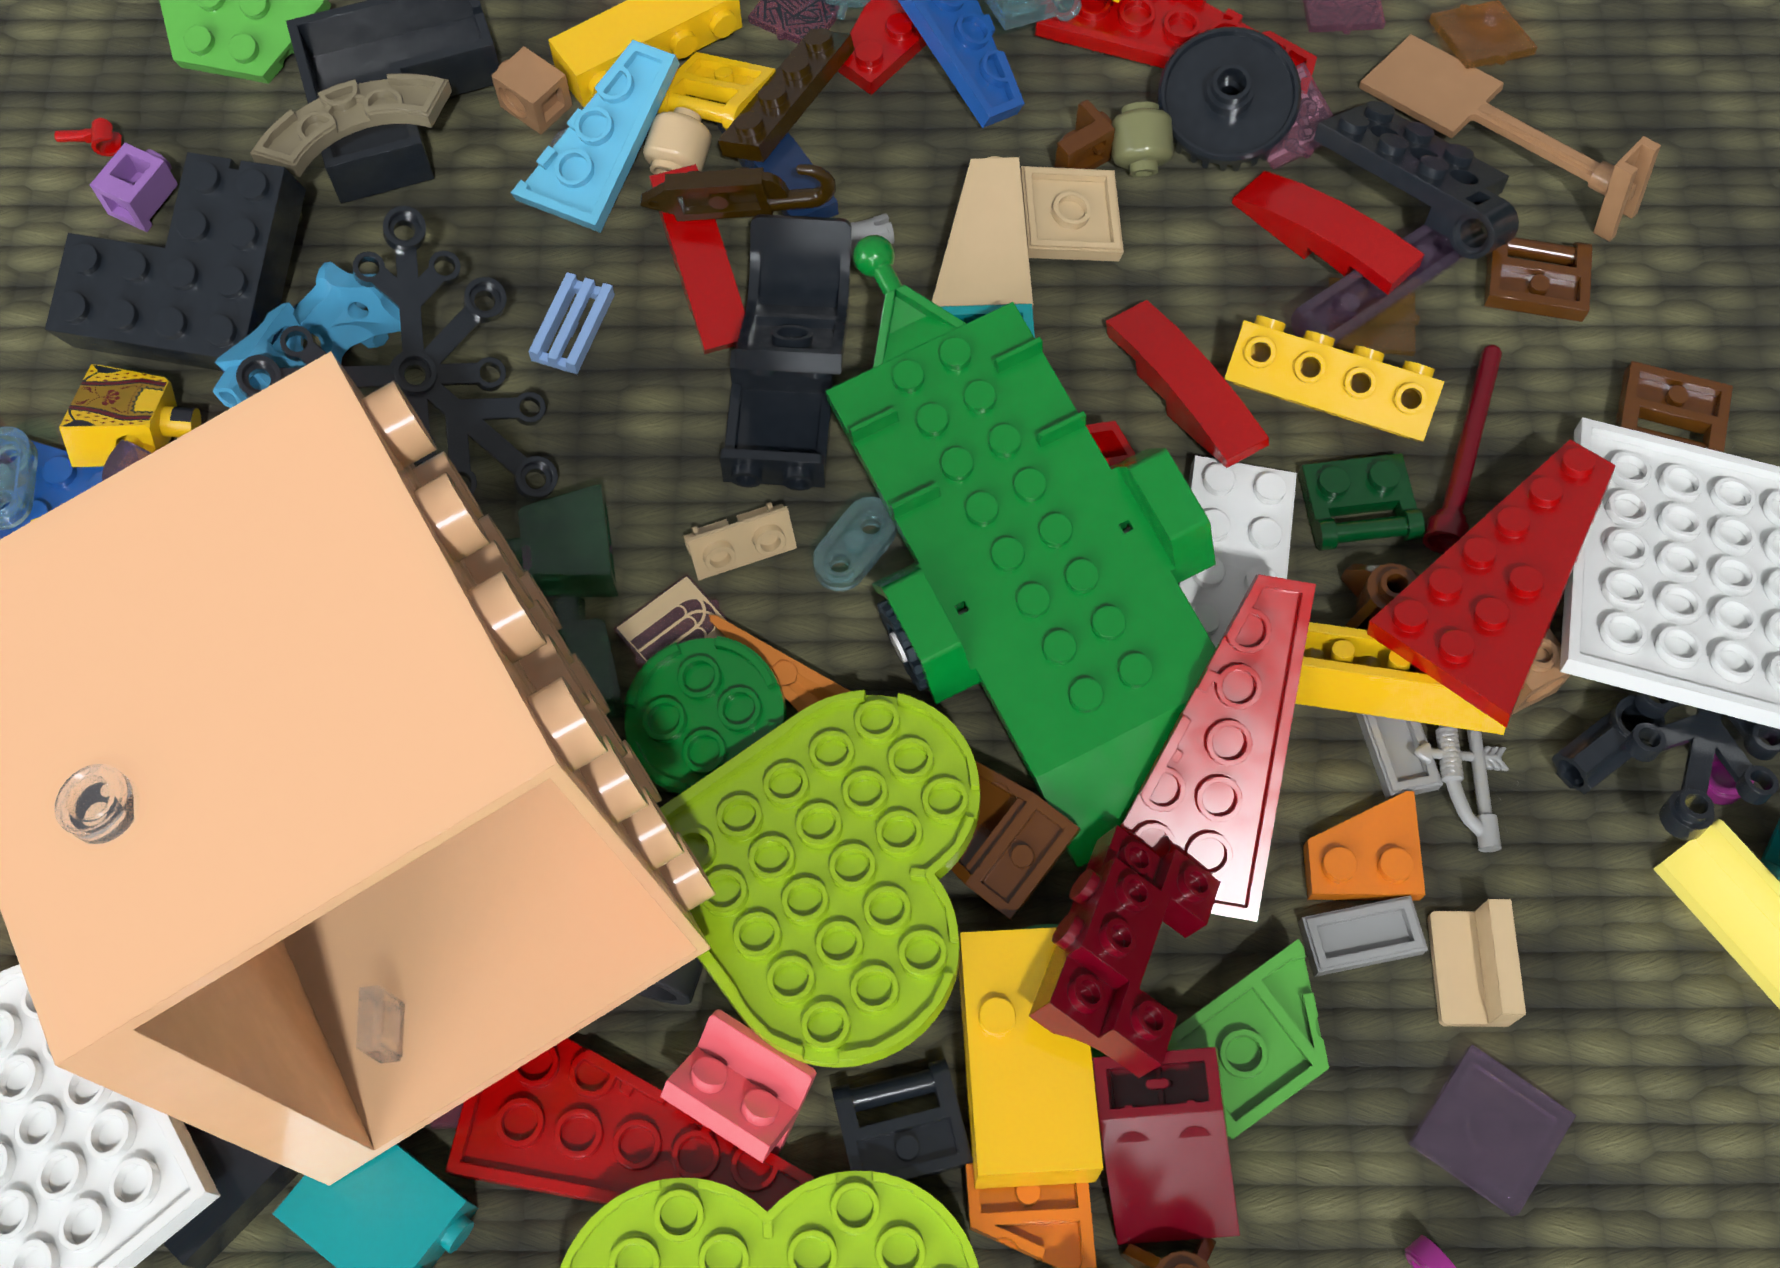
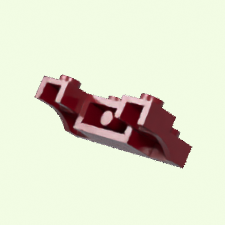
(1106, 945)

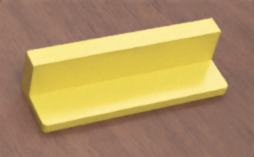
(1732, 899)

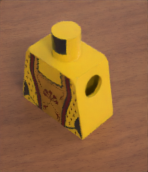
(120, 406)

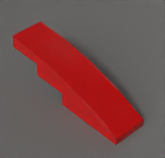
(1329, 228)
(704, 275)
(1192, 387)

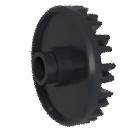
(1237, 125)

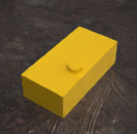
(1025, 1086)

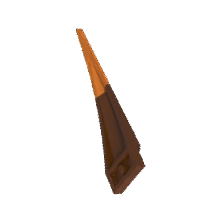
(1015, 831)

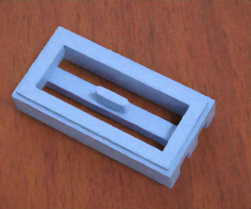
(547, 331)

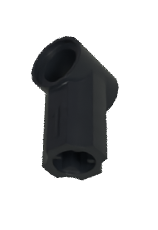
(1600, 748)

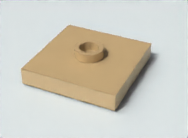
(1071, 214)

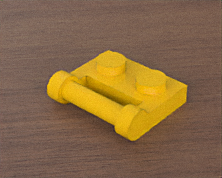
(716, 80)

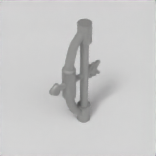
(1450, 758)

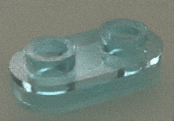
(17, 477)
(852, 546)

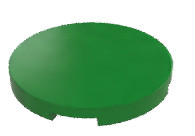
(699, 709)

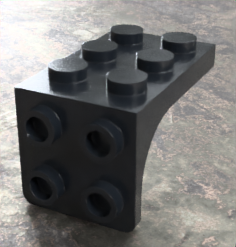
(796, 296)

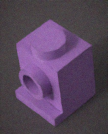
(134, 185)

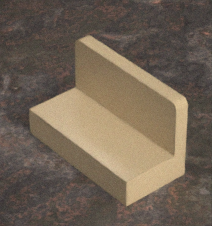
(1476, 966)

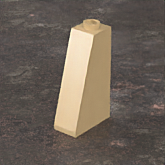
(988, 240)

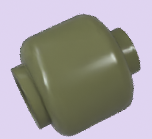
(1142, 139)

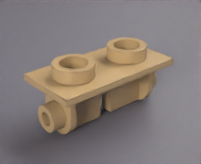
(751, 539)

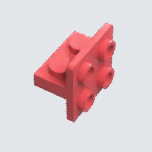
(740, 1087)

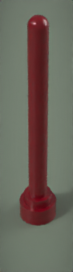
(1449, 522)

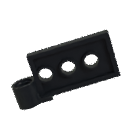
(1430, 169)

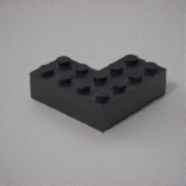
(381, 39)
(203, 289)

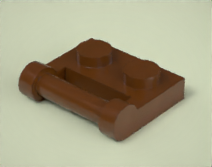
(1540, 286)
(1676, 402)

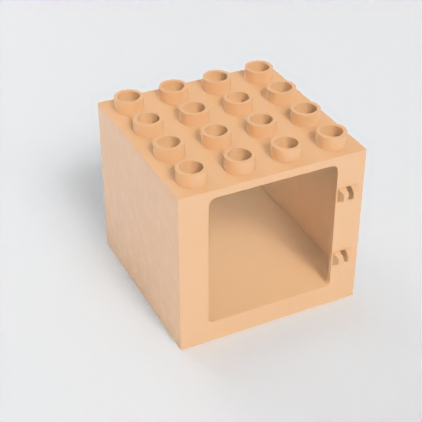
(343, 780)

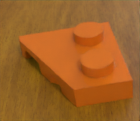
(1368, 855)
(1038, 1220)

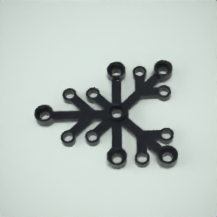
(462, 416)
(1691, 810)

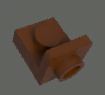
(1089, 142)

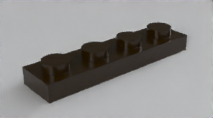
(786, 95)

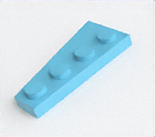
(594, 155)

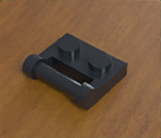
(909, 1144)

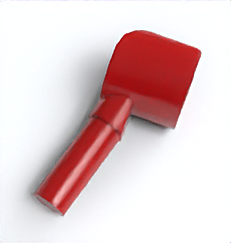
(100, 135)

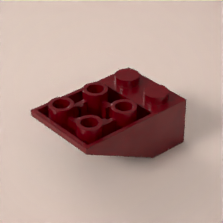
(1167, 1148)

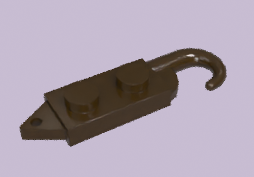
(735, 193)

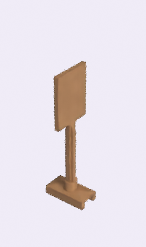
(1449, 96)

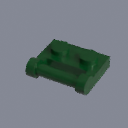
(1359, 488)

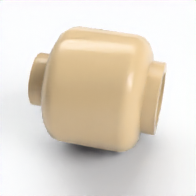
(677, 141)

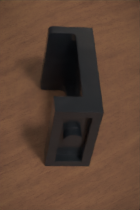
(777, 430)

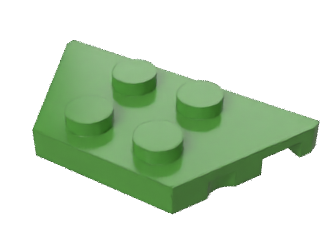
(234, 35)
(1263, 1038)

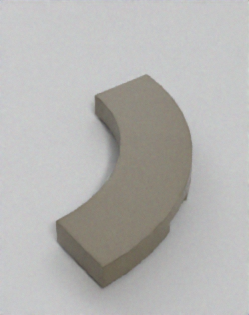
(347, 109)

